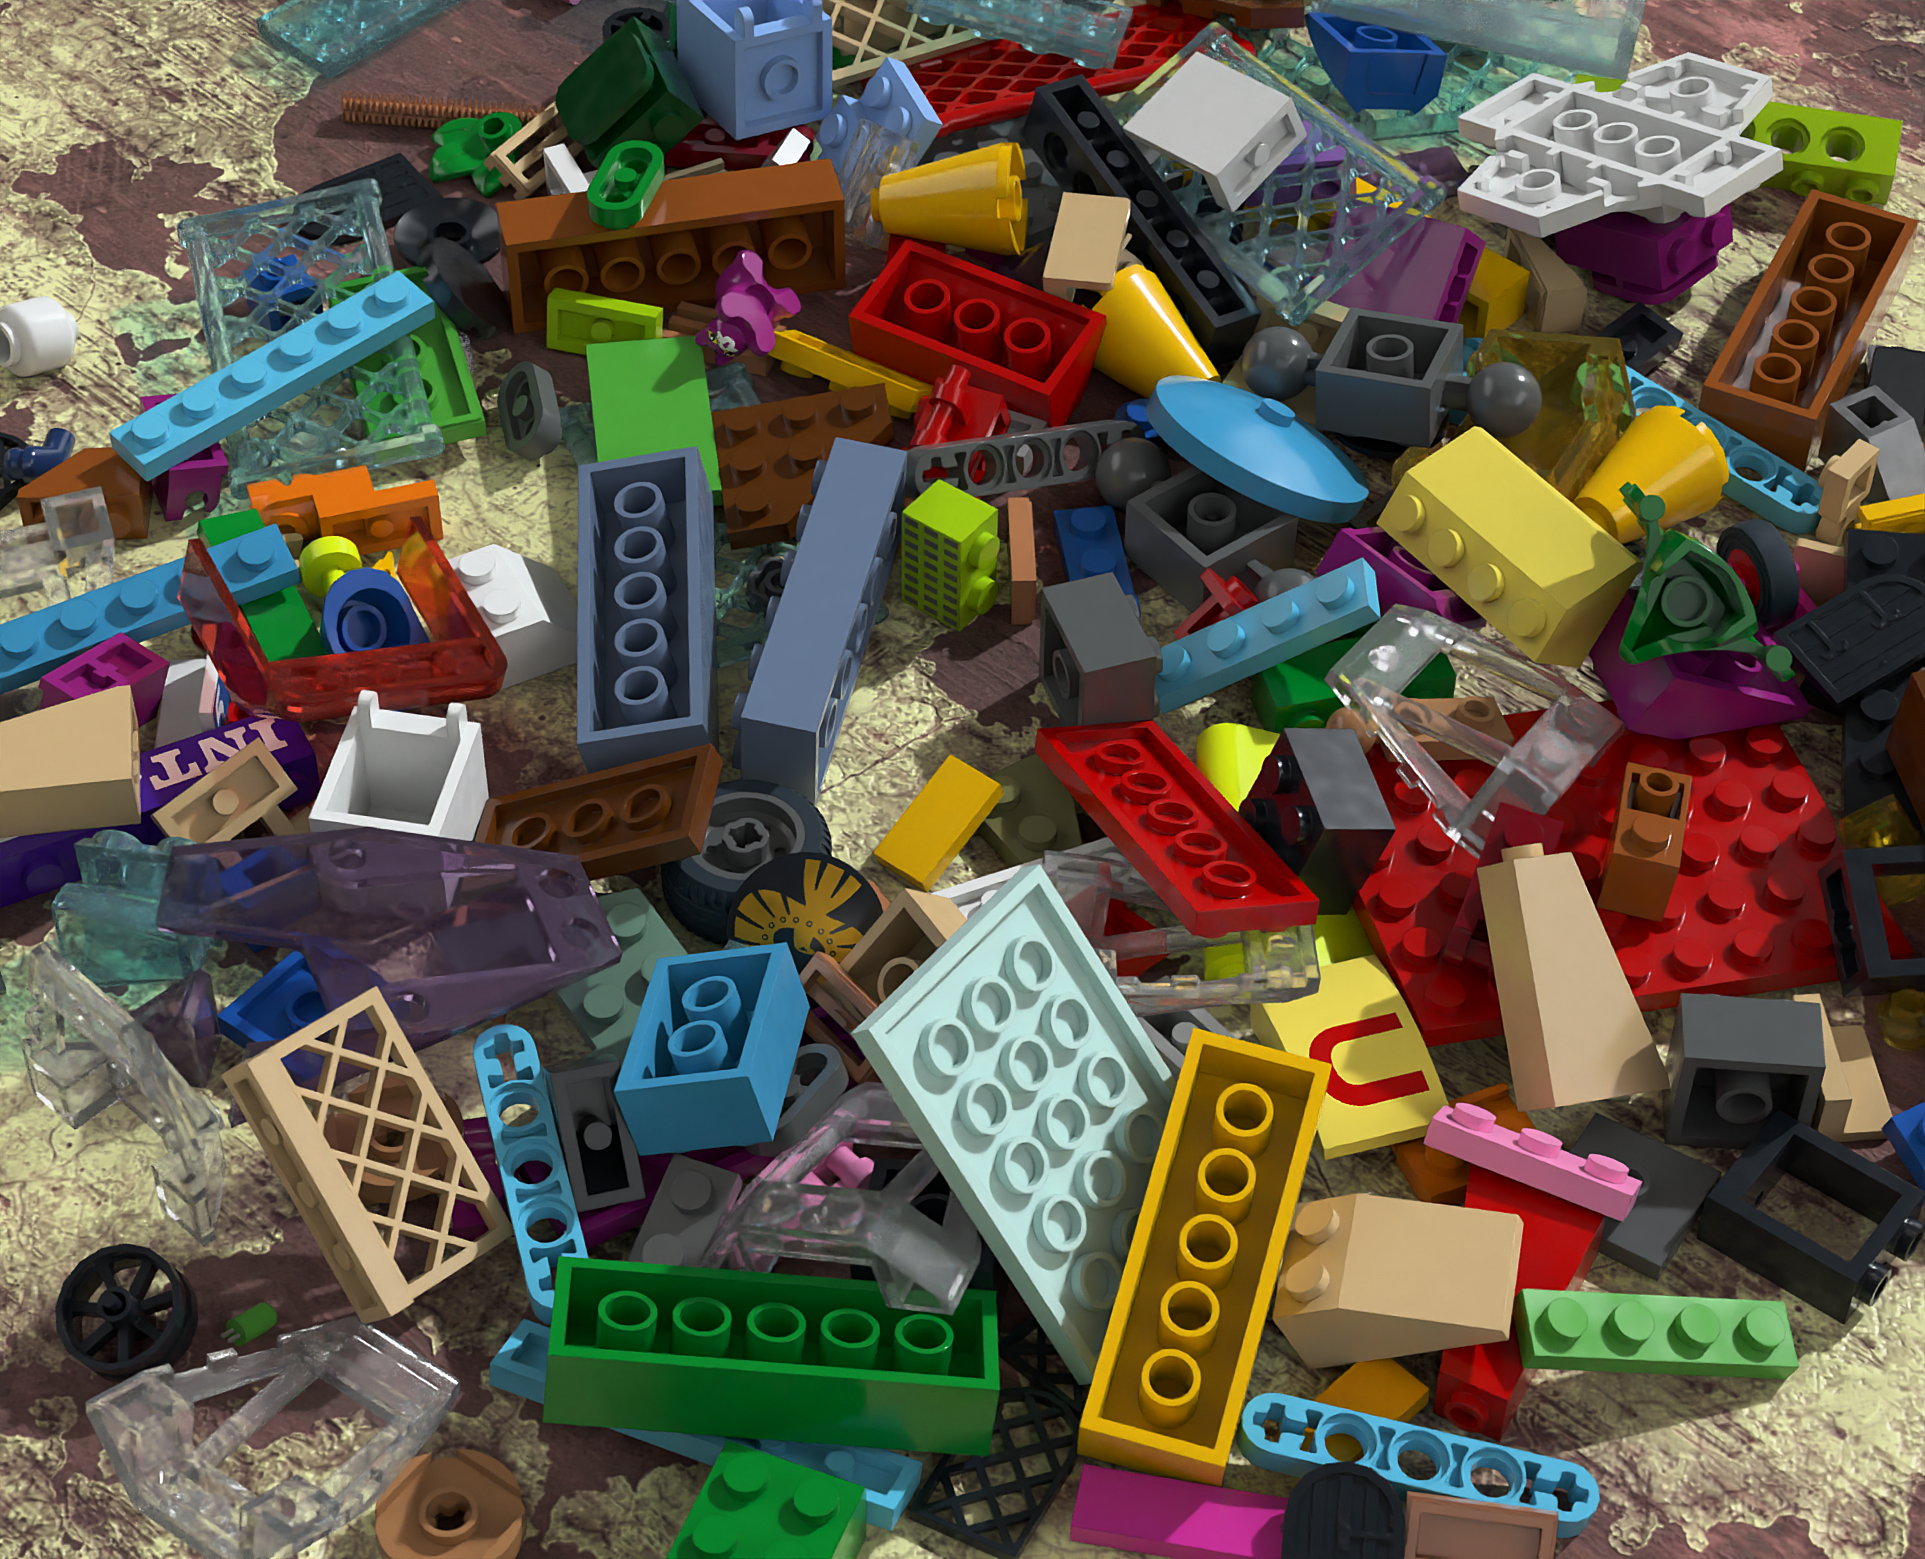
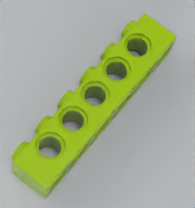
(1813, 138)

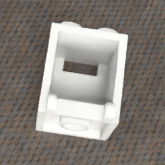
(405, 774)

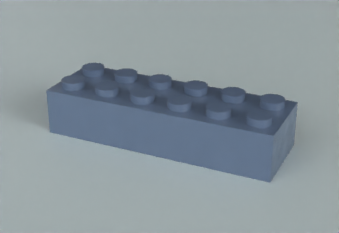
(645, 609)
(822, 618)

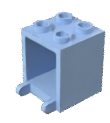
(757, 62)

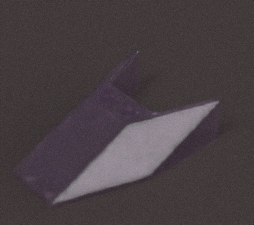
(428, 919)

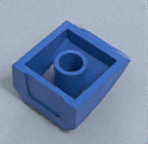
(1376, 64)

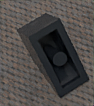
(593, 1132)

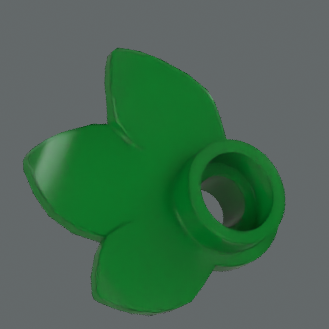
(467, 144)

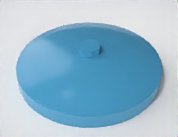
(1257, 448)

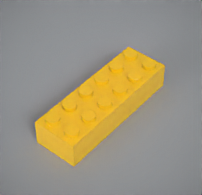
(1204, 1260)

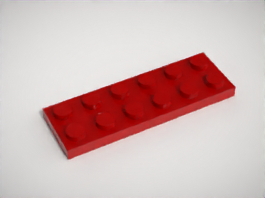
(1176, 829)

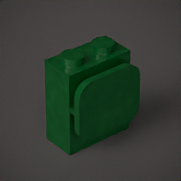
(627, 94)

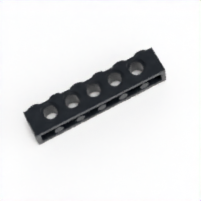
(1094, 156)

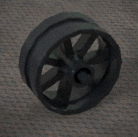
(125, 1311)

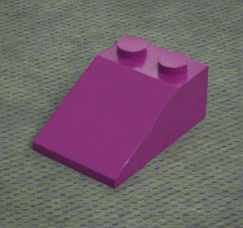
(1691, 690)

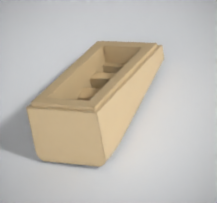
(1554, 290)

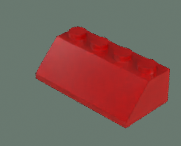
(1009, 335)

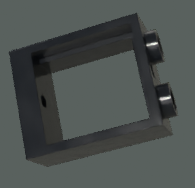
(1858, 924)
(1787, 1257)

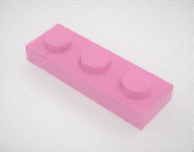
(1534, 1160)

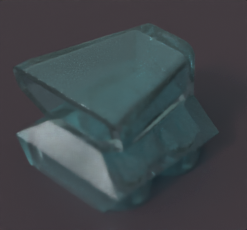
(110, 919)

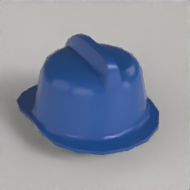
(367, 613)

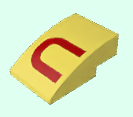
(1381, 1070)

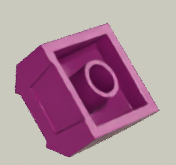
(1398, 575)

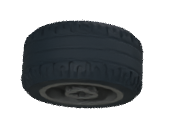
(745, 830)

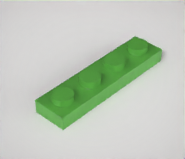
(1654, 1334)

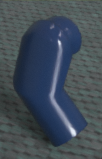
(37, 460)

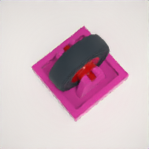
(1767, 572)

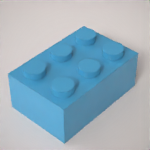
(713, 1050)

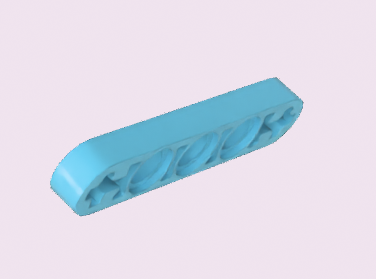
(1791, 483)
(522, 1144)
(1386, 1439)

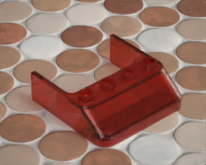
(455, 668)

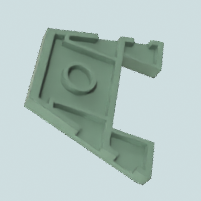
(610, 1001)

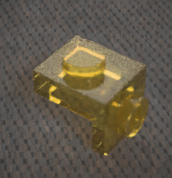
(1884, 826)

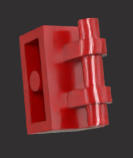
(957, 414)

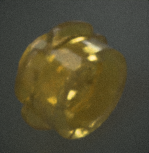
(1901, 1020)

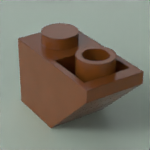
(124, 490)
(1645, 842)

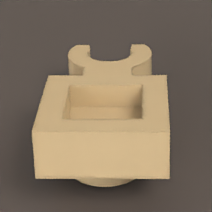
(1844, 485)

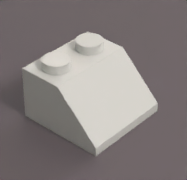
(523, 608)

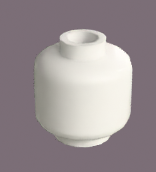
(36, 336)

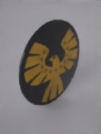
(808, 903)

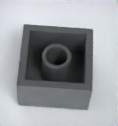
(1096, 654)
(1738, 1065)

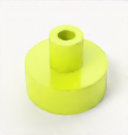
(326, 561)

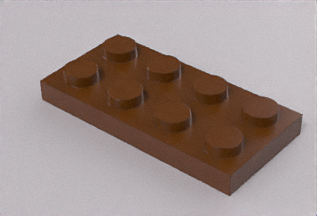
(614, 816)

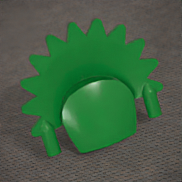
(1689, 598)

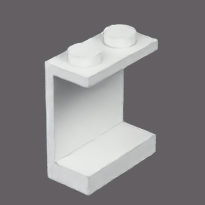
(1218, 127)

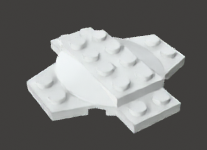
(1646, 149)

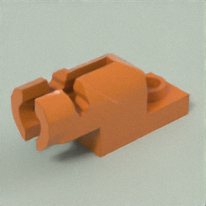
(346, 507)

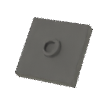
(1667, 1201)

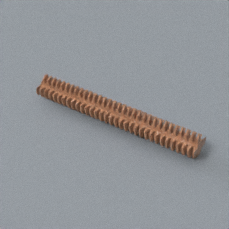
(427, 114)

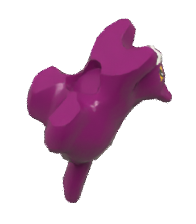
(746, 310)

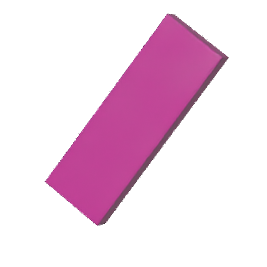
(1175, 1517)

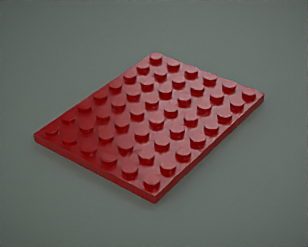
(1738, 917)

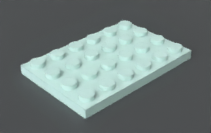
(1031, 1101)

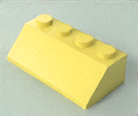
(1511, 547)

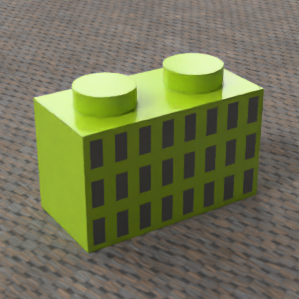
(949, 555)

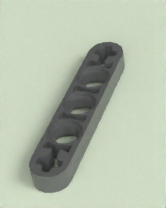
(1001, 453)

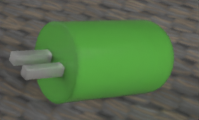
(250, 1324)

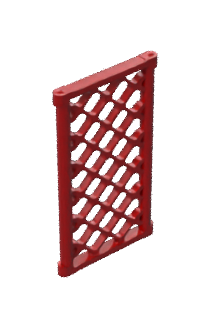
(1157, 36)

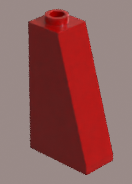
(1559, 1243)

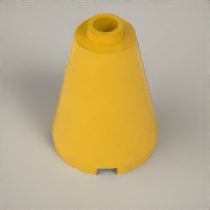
(959, 201)
(1146, 335)
(1663, 459)

